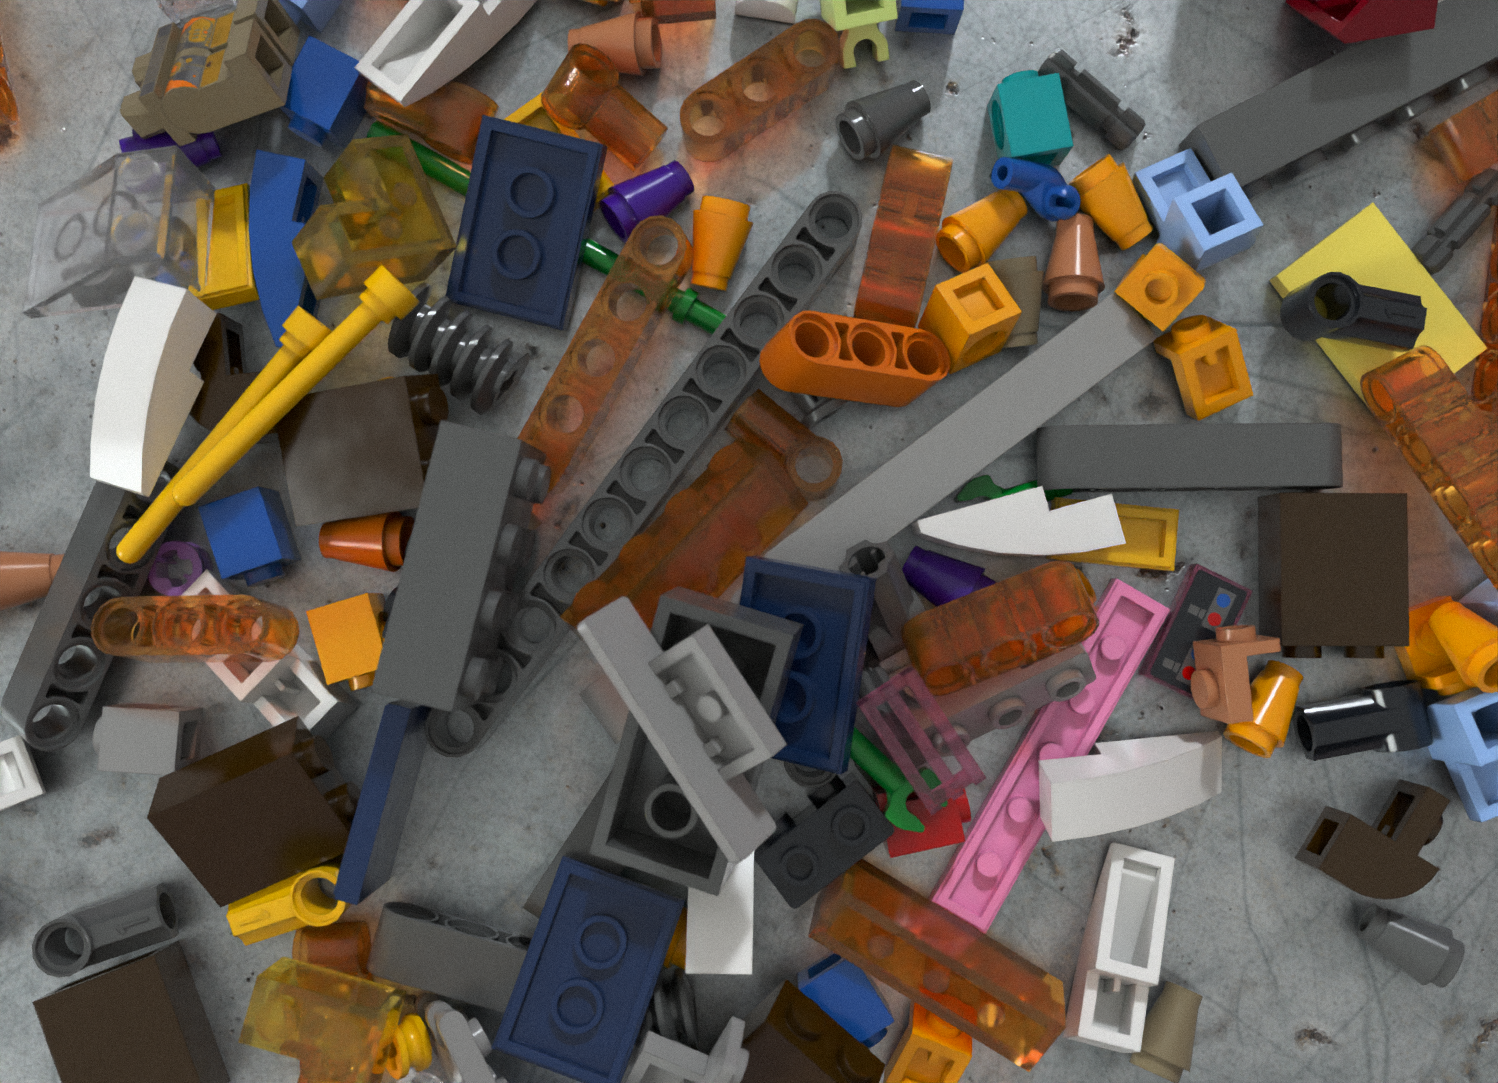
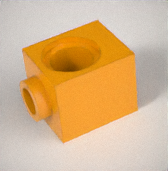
(971, 316)
(349, 638)

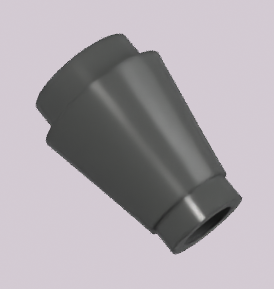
(881, 118)
(1414, 945)

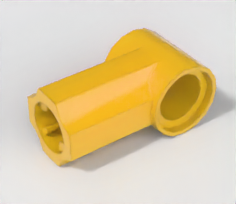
(287, 905)

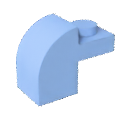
(1194, 215)
(1467, 742)

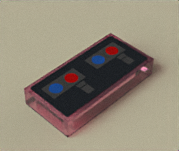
(1199, 607)

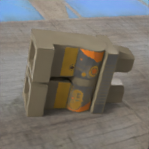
(213, 72)

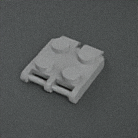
(457, 1041)

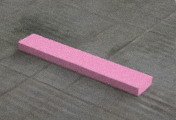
(1009, 817)

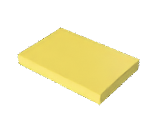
(1379, 258)

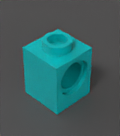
(1030, 118)

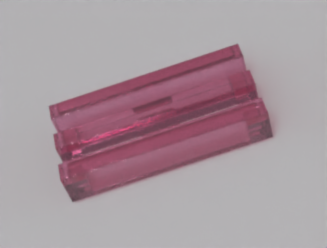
(951, 785)

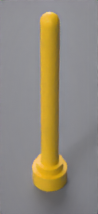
(381, 300)
(299, 340)

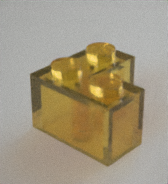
(377, 218)
(325, 1019)

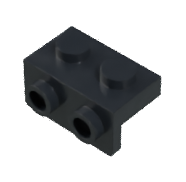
(822, 839)

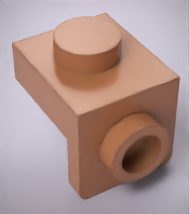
(1222, 675)

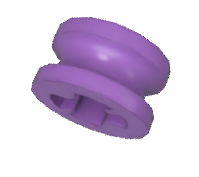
(159, 575)

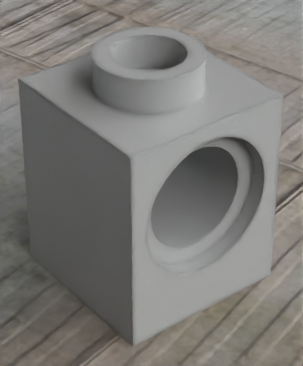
(147, 737)

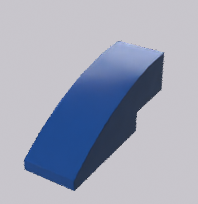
(280, 204)

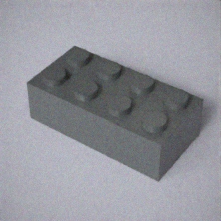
(462, 569)
(645, 812)

